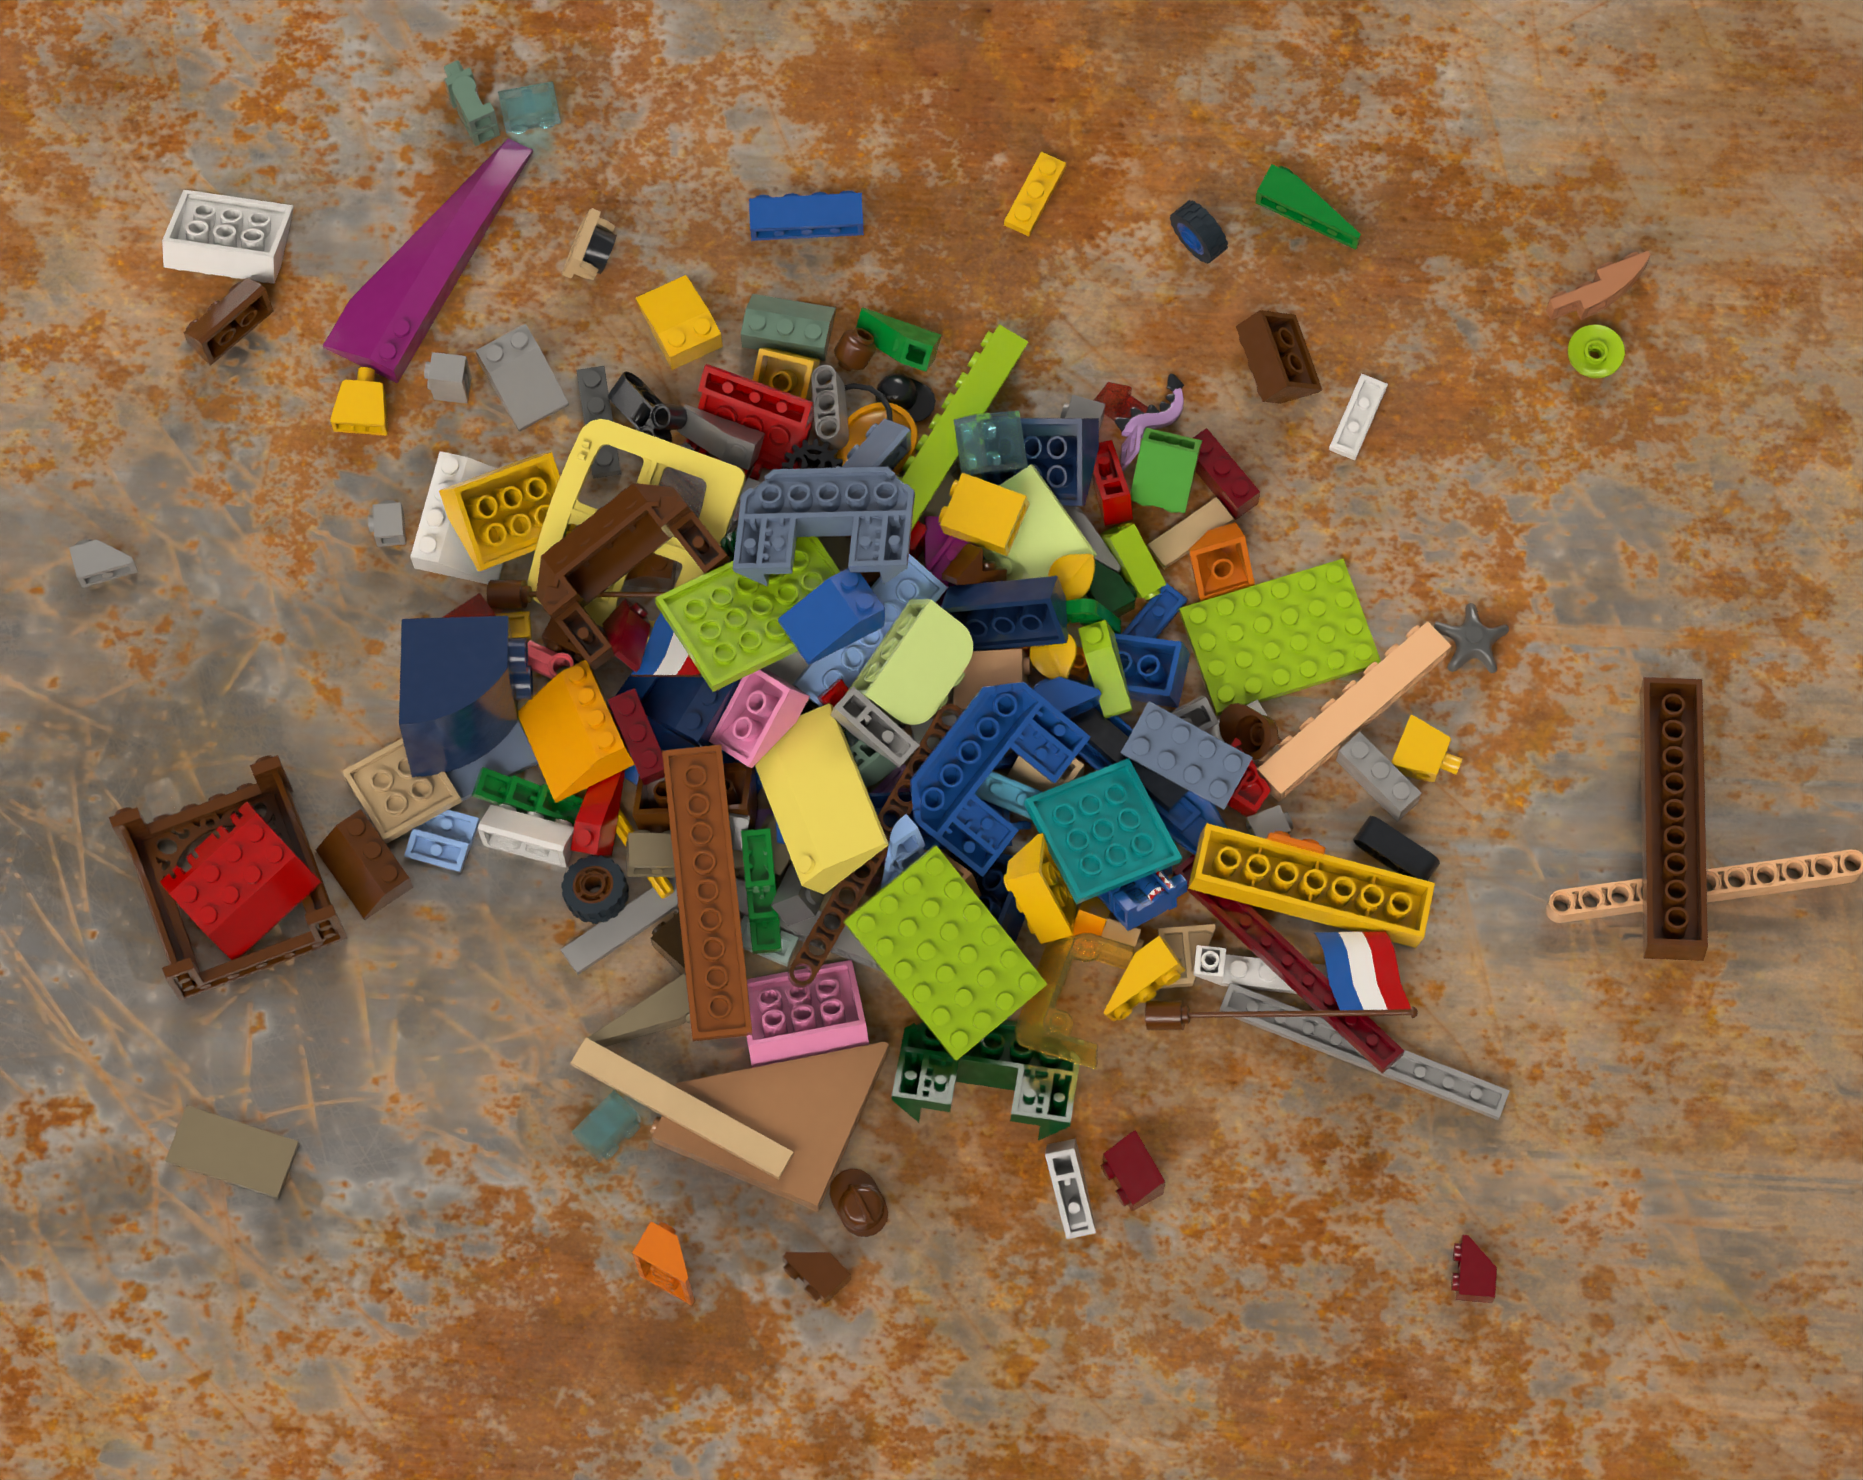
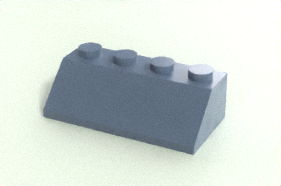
(884, 446)

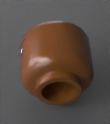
(855, 349)

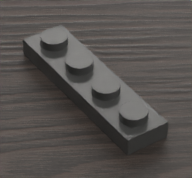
(596, 406)

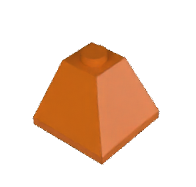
(1221, 562)

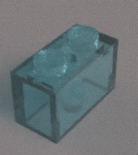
(529, 107)
(607, 1127)

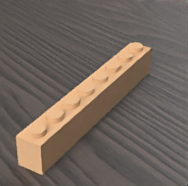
(1354, 710)

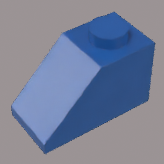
(1068, 696)

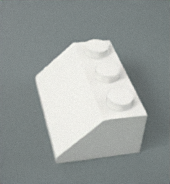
(527, 834)

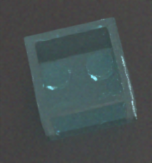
(990, 443)

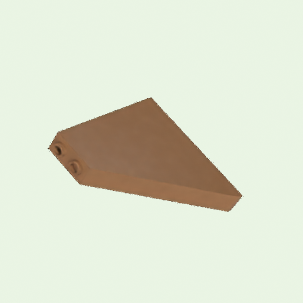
(798, 1103)

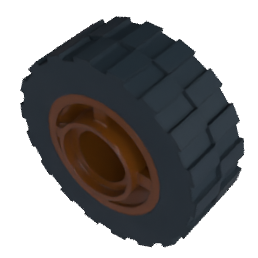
(601, 904)

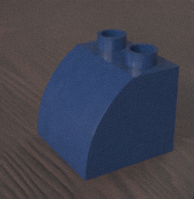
(459, 689)

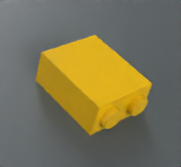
(983, 514)

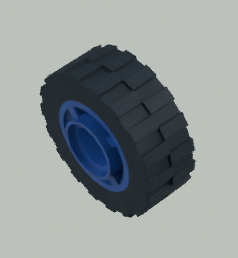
(1198, 231)

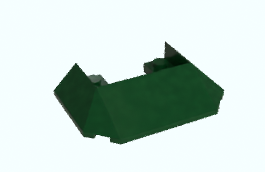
(1040, 1081)

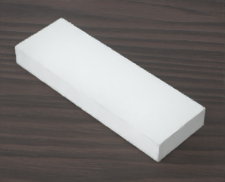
(1358, 417)

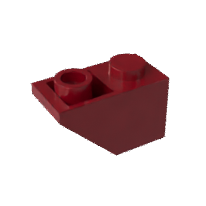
(1475, 1274)

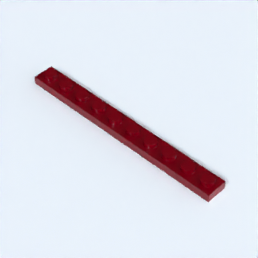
(1296, 973)

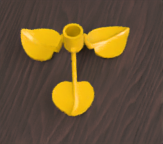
(1075, 577)

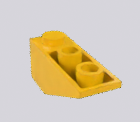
(1146, 973)

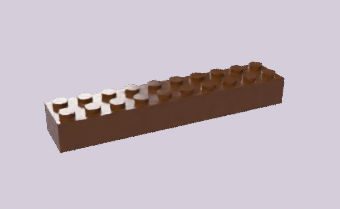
(1673, 819)

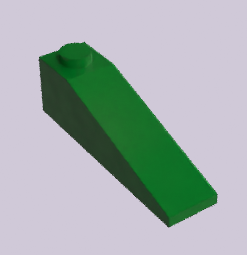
(1295, 200)

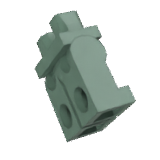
(462, 92)

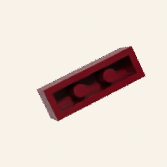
(1225, 476)
(638, 735)

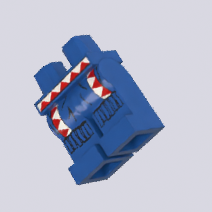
(1145, 897)

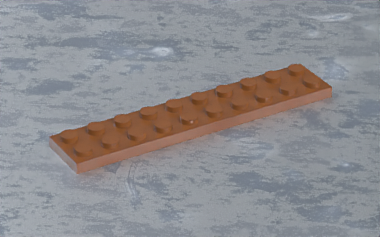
(707, 893)

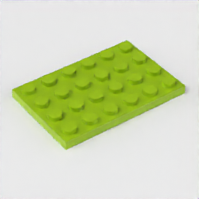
(733, 621)
(1279, 636)
(945, 952)

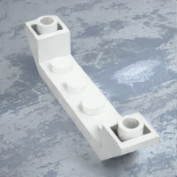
(1246, 972)

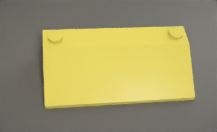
(820, 801)

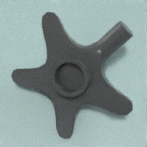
(1472, 640)

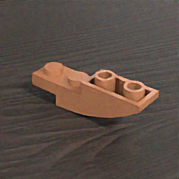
(1608, 285)

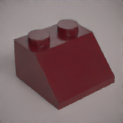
(1133, 1172)

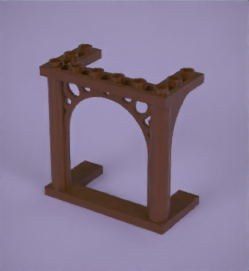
(142, 841)

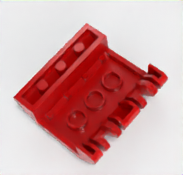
(774, 412)
(241, 883)

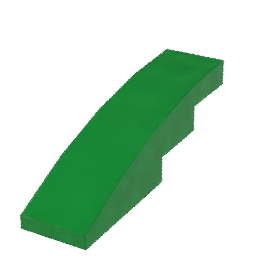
(524, 796)
(761, 890)

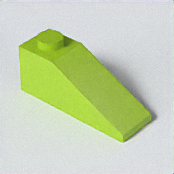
(1105, 667)

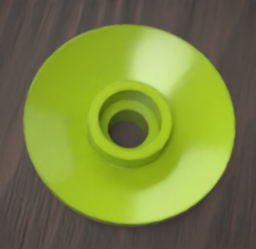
(1599, 340)

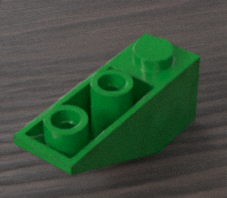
(901, 340)

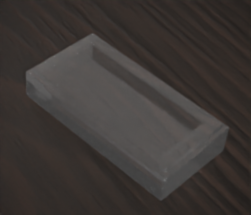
(162, 798)

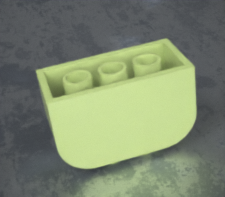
(916, 663)

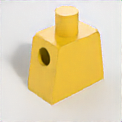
(361, 406)
(1424, 752)

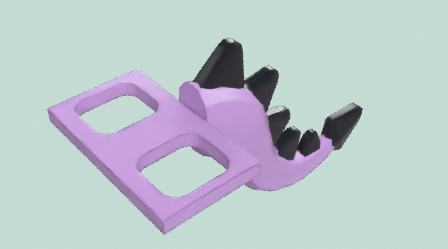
(1135, 427)

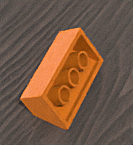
(662, 1261)

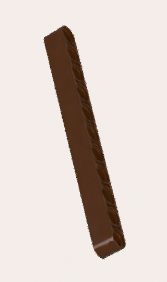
(852, 882)

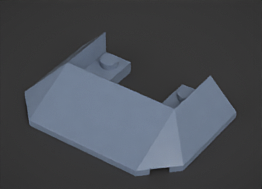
(825, 502)

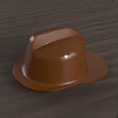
(1255, 731)
(858, 1202)

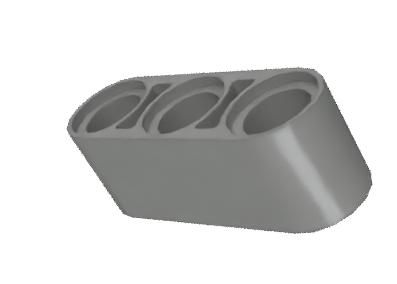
(825, 396)

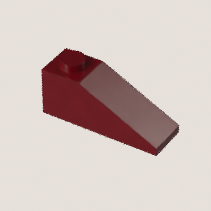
(628, 632)

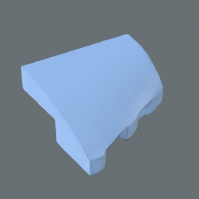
(903, 849)

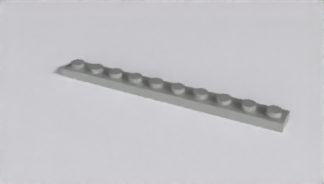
(1409, 1069)

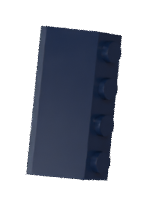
(1010, 612)

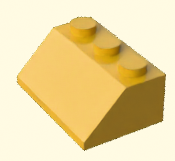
(1041, 892)

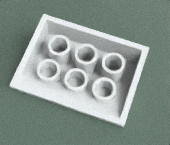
(227, 236)
(436, 541)

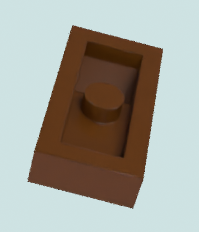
(970, 568)

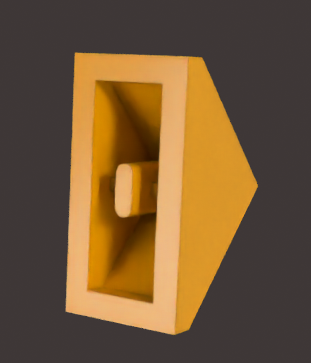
(1091, 917)

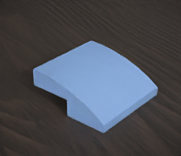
(443, 840)

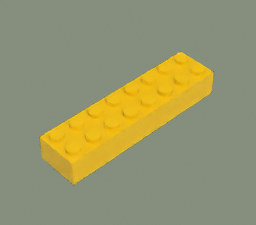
(1311, 885)

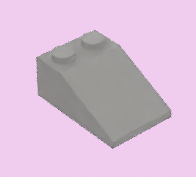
(521, 377)

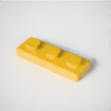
(1035, 194)

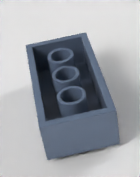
(1186, 755)

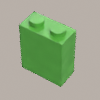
(1165, 470)

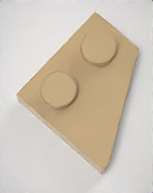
(1183, 943)

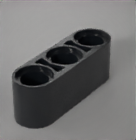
(1395, 849)

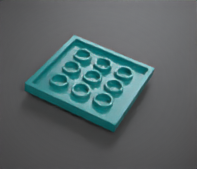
(1103, 831)

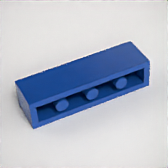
(806, 216)

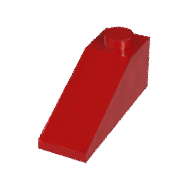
(1111, 486)
(598, 817)

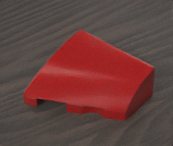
(1251, 789)

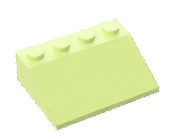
(1044, 532)

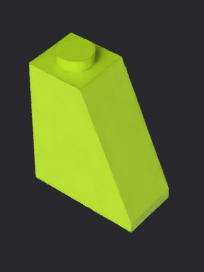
(1135, 559)

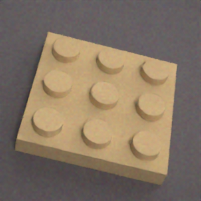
(394, 797)

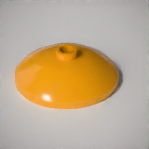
(865, 417)

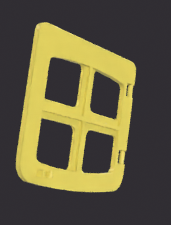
(720, 500)

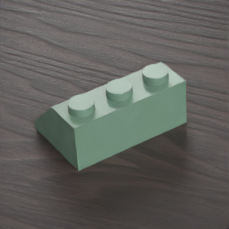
(787, 326)

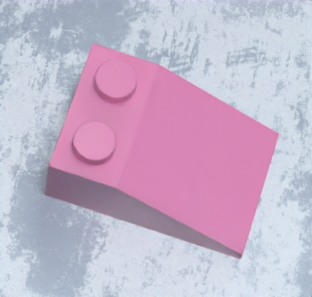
(758, 716)

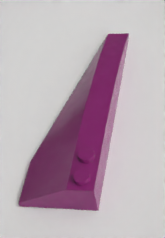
(402, 299)

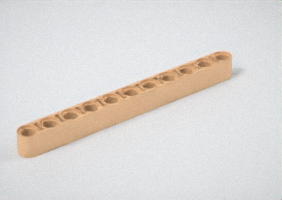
(1718, 879)

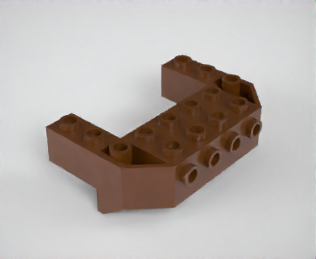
(609, 548)

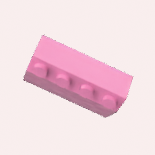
(807, 1020)

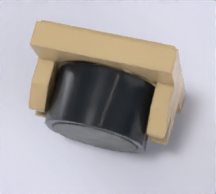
(590, 247)

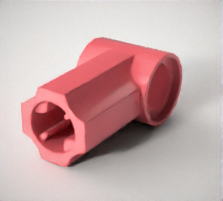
(546, 661)

